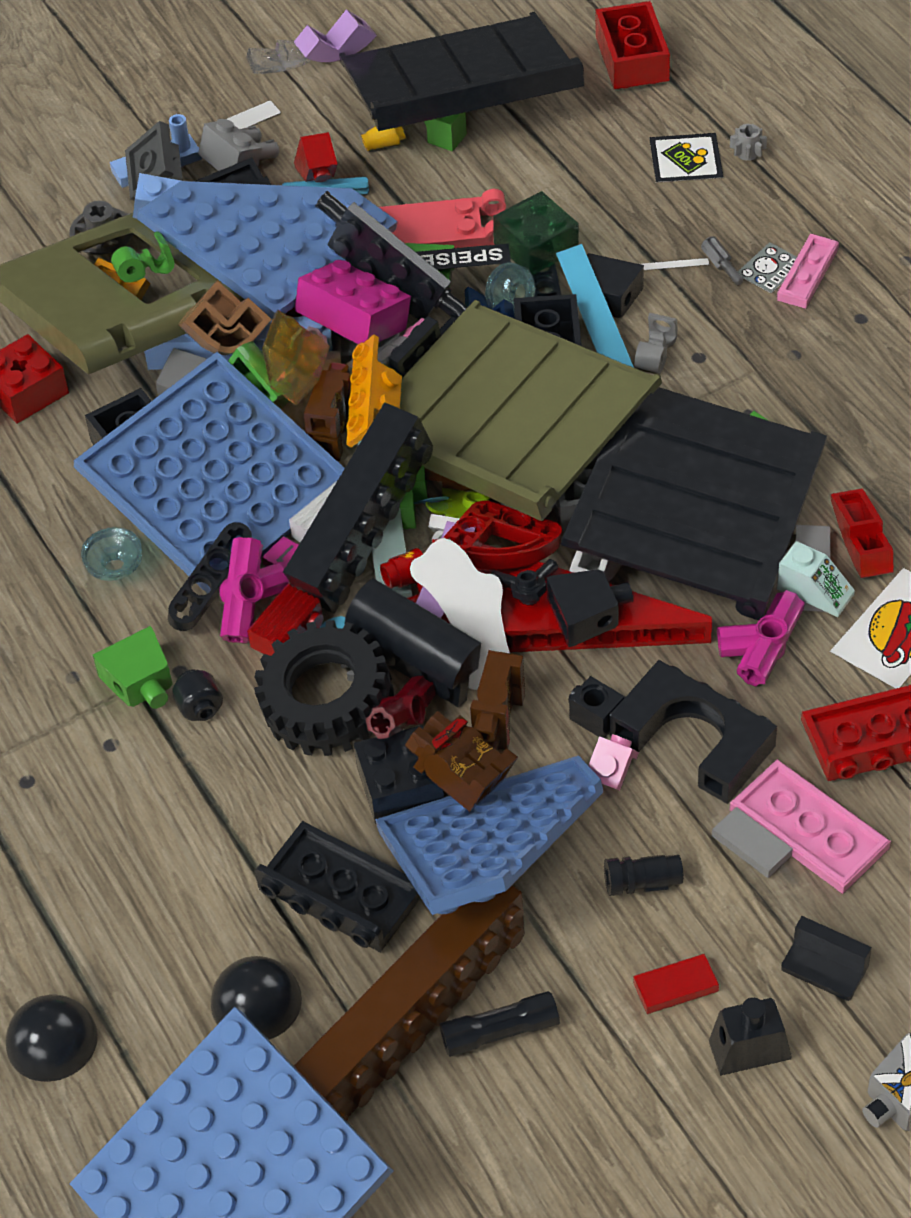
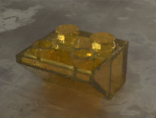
(293, 357)

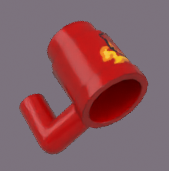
(397, 571)

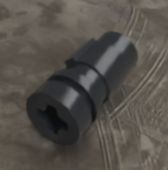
(648, 872)

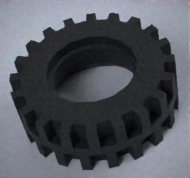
(328, 723)

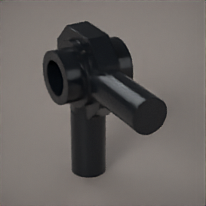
(528, 584)

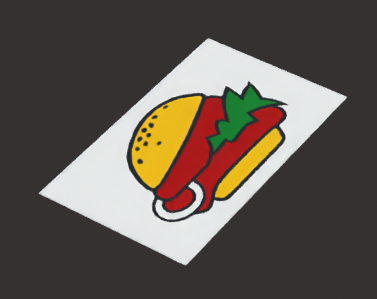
(882, 635)

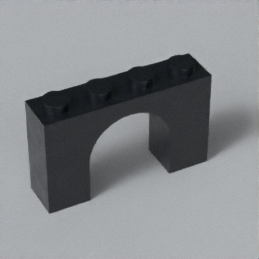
(670, 694)

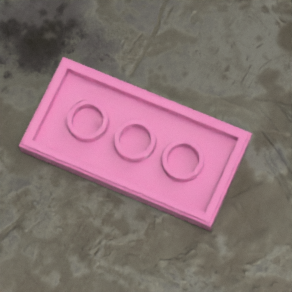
(813, 824)

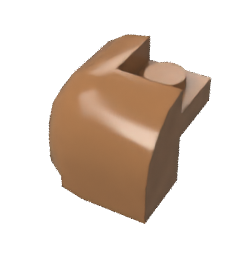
(222, 321)

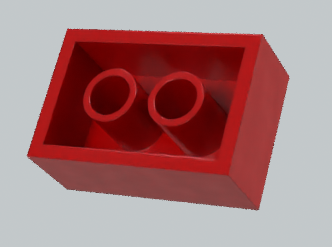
(632, 45)

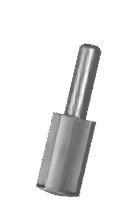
(720, 258)

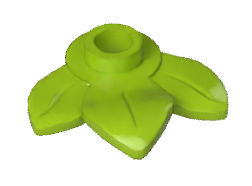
(457, 503)

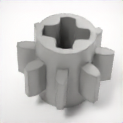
(748, 142)

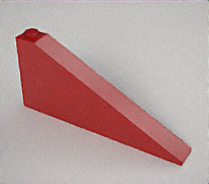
(640, 623)

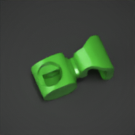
(132, 265)

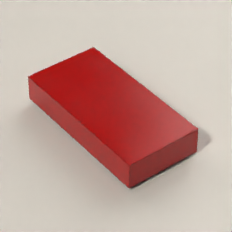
(675, 983)

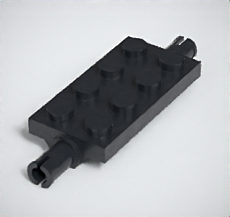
(379, 252)

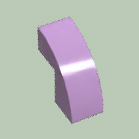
(346, 36)

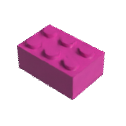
(352, 302)

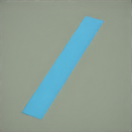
(593, 304)

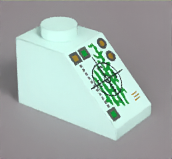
(814, 579)

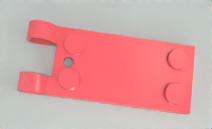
(448, 221)

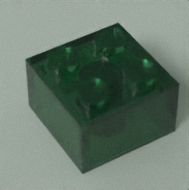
(535, 231)

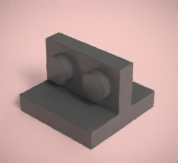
(154, 156)

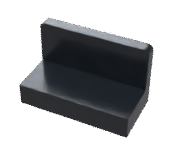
(826, 959)

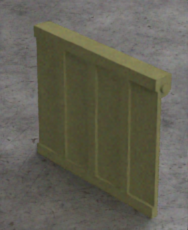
(518, 407)

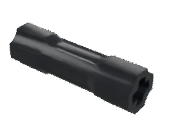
(483, 1028)

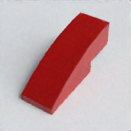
(863, 533)

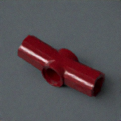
(403, 709)

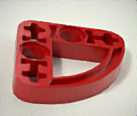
(536, 537)

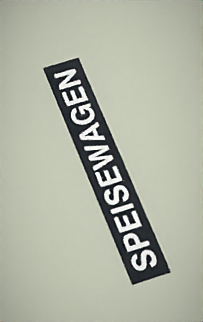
(467, 256)

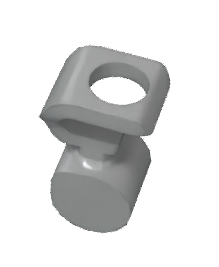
(653, 354)

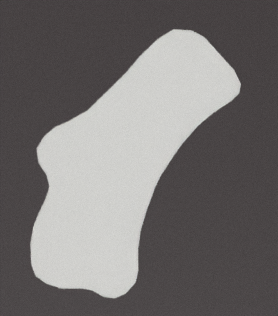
(465, 596)

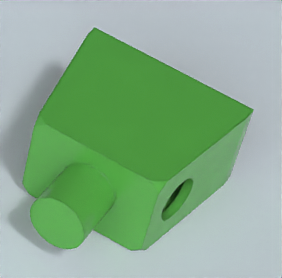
(136, 669)

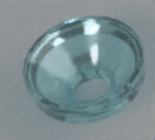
(504, 282)
(111, 545)

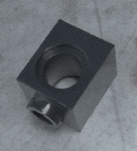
(592, 705)

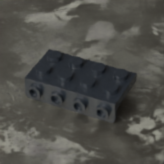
(339, 886)

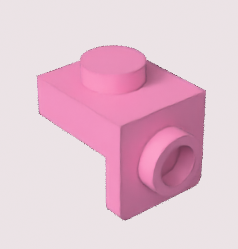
(612, 760)

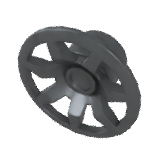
(96, 214)

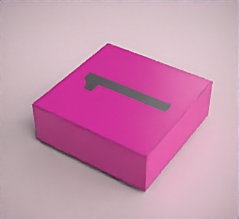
(280, 552)

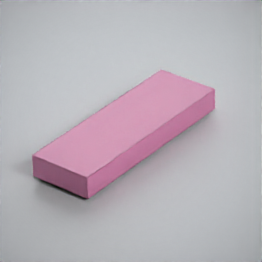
(807, 271)

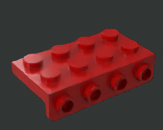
(861, 733)

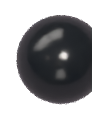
(261, 990)
(50, 1038)

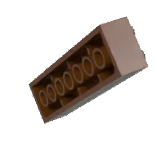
(411, 1000)

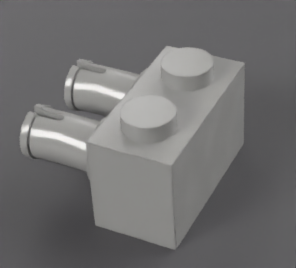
(227, 145)

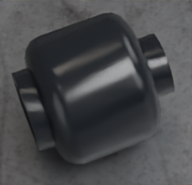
(197, 694)

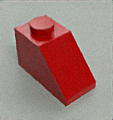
(316, 158)

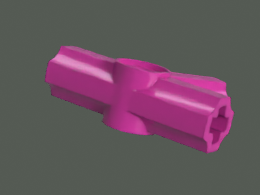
(255, 585)
(761, 642)

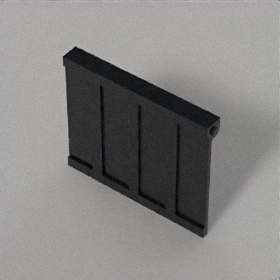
(461, 72)
(698, 497)

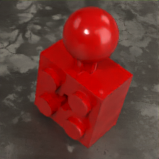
(29, 379)

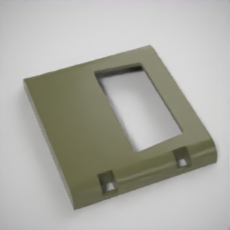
(89, 311)

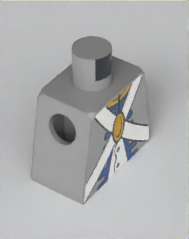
(891, 1088)

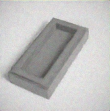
(752, 842)

